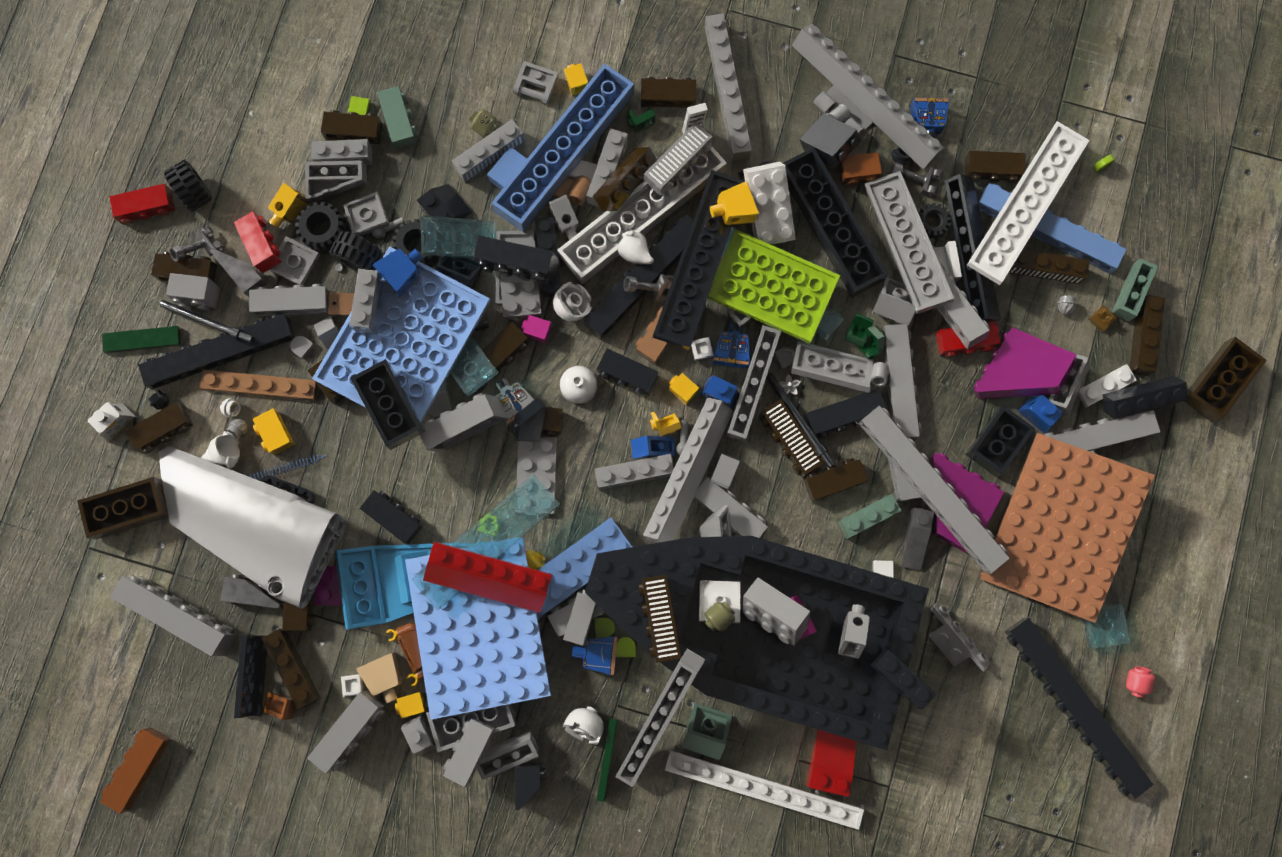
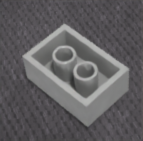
(775, 612)

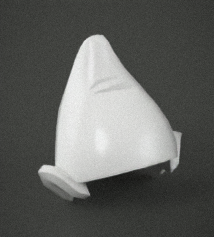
(634, 248)
(223, 450)

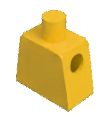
(736, 205)

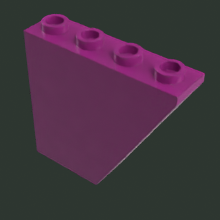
(1025, 368)
(978, 494)

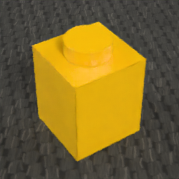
(575, 78)
(683, 388)
(411, 705)

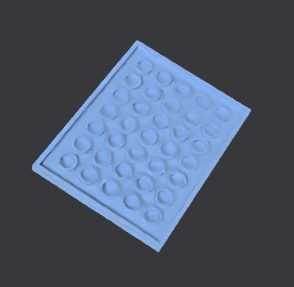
(414, 332)
(477, 648)

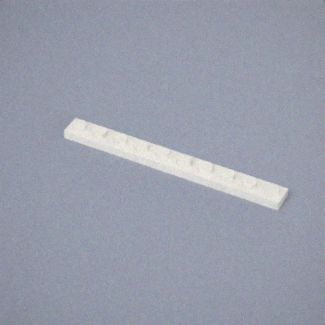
(764, 789)

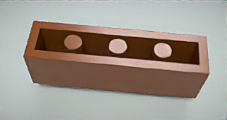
(134, 770)

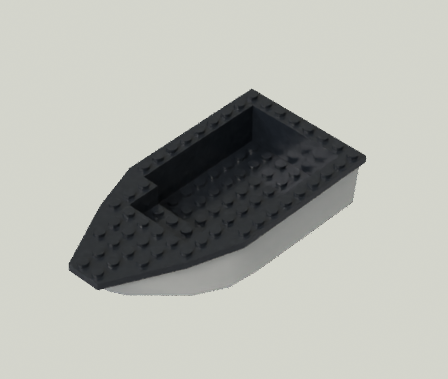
(754, 666)

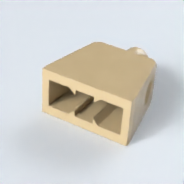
(382, 676)

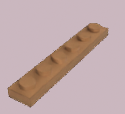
(258, 384)

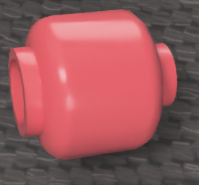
(1140, 681)

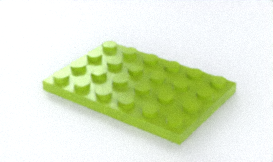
(773, 286)

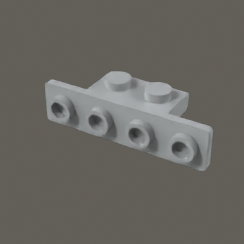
(954, 642)

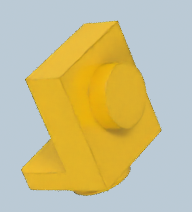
(665, 425)

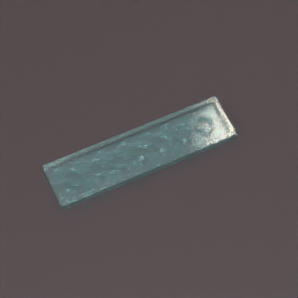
(497, 531)

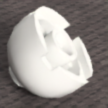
(572, 302)
(578, 385)
(585, 724)

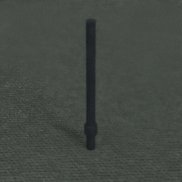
(234, 333)
(820, 449)

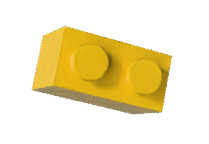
(273, 432)

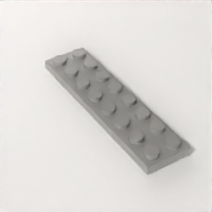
(909, 242)

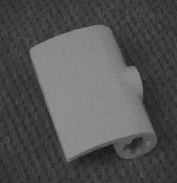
(839, 107)

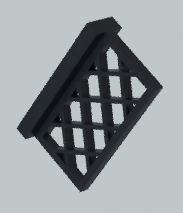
(250, 676)

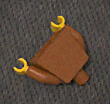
(409, 644)

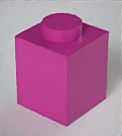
(537, 328)

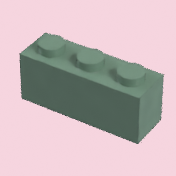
(397, 117)
(1134, 289)
(869, 516)

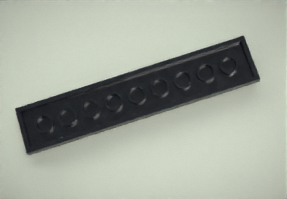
(695, 268)

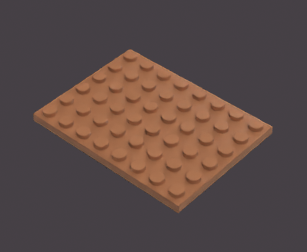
(1068, 526)

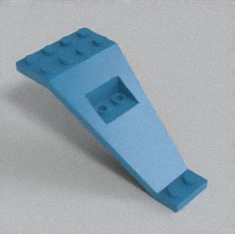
(376, 582)

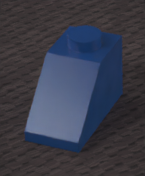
(652, 446)

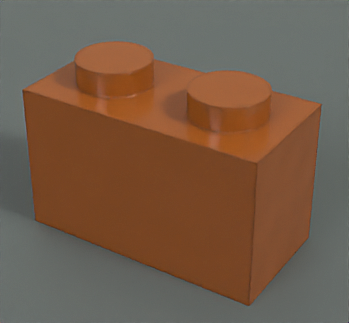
(860, 168)

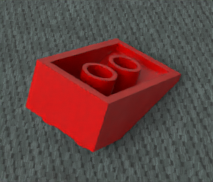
(832, 763)

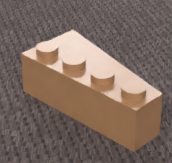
(649, 347)

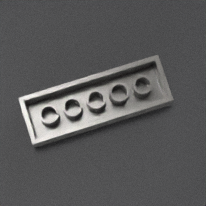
(173, 615)

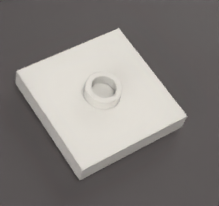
(719, 591)

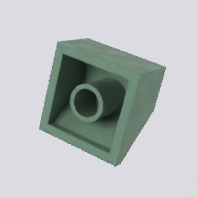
(707, 731)

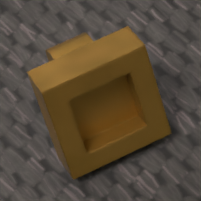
(1102, 318)

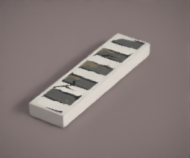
(694, 114)

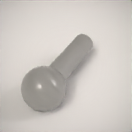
(381, 232)
(683, 436)

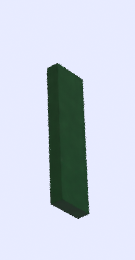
(141, 339)
(607, 759)

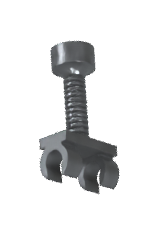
(928, 190)
(177, 252)
(658, 291)

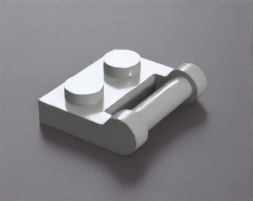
(538, 77)

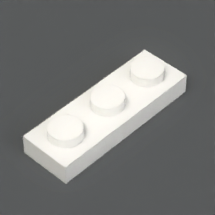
(1111, 382)

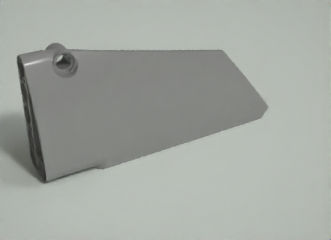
(251, 524)

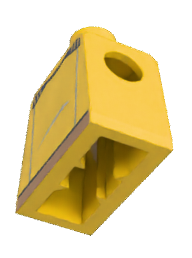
(286, 205)

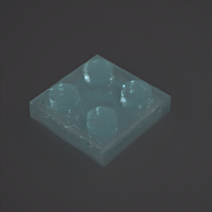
(1108, 629)

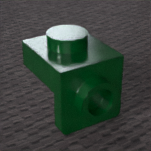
(642, 121)
(859, 330)
(875, 344)

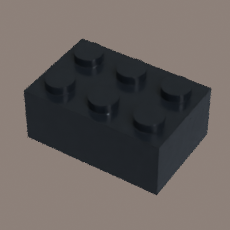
(1000, 441)

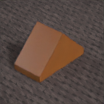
(279, 706)

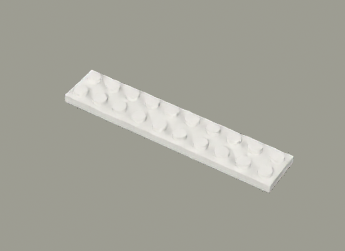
(1027, 203)

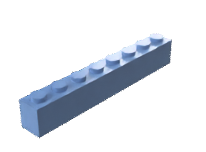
(1061, 233)

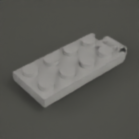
(838, 367)

